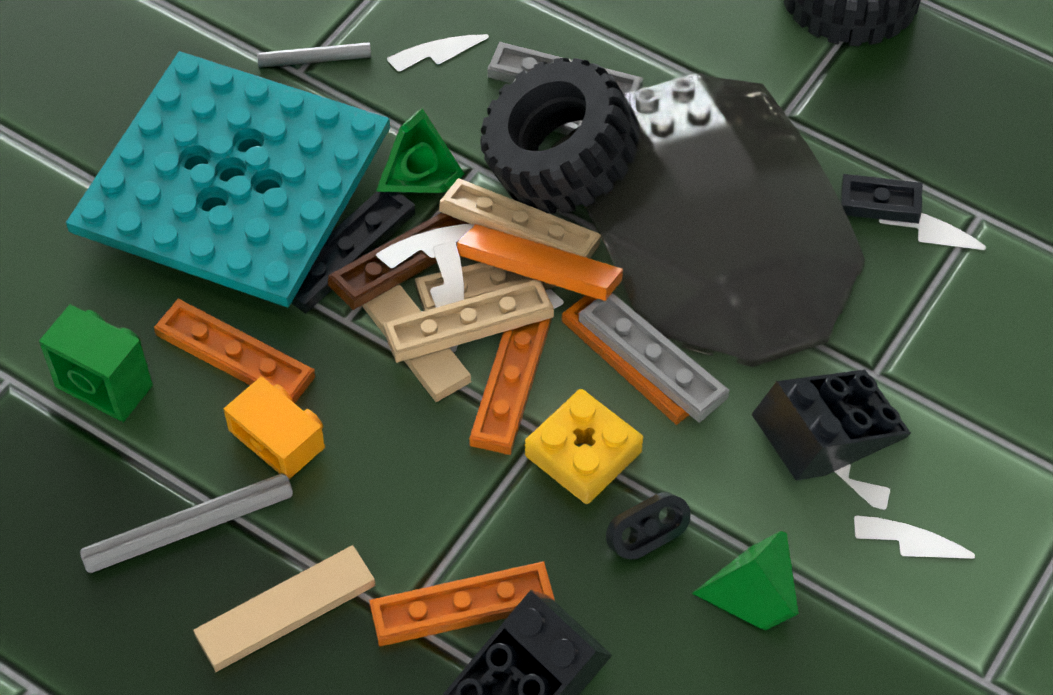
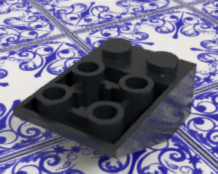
(828, 421)
(533, 654)

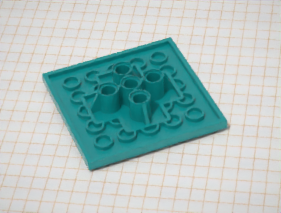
(230, 178)

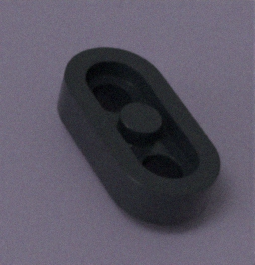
(646, 528)

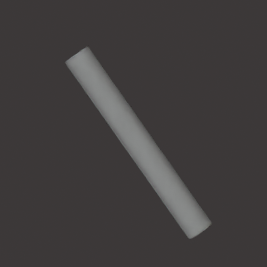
(314, 55)

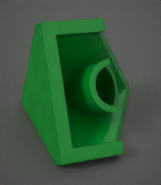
(419, 160)
(756, 584)

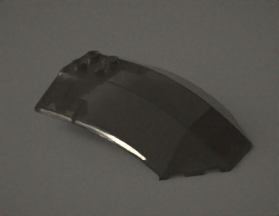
(727, 223)

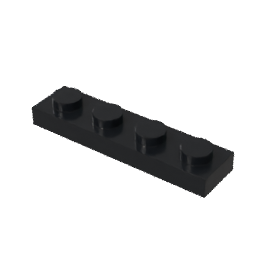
(353, 238)

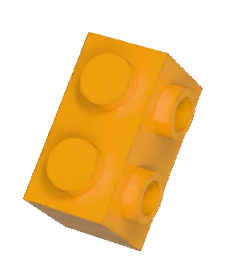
(275, 427)

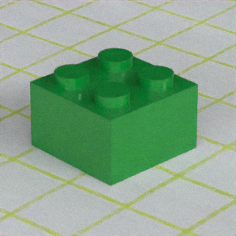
(96, 362)

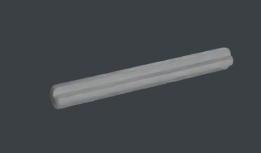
(186, 523)

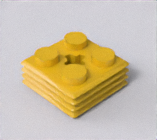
(583, 469)

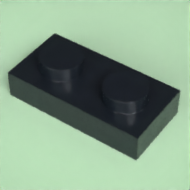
(881, 198)

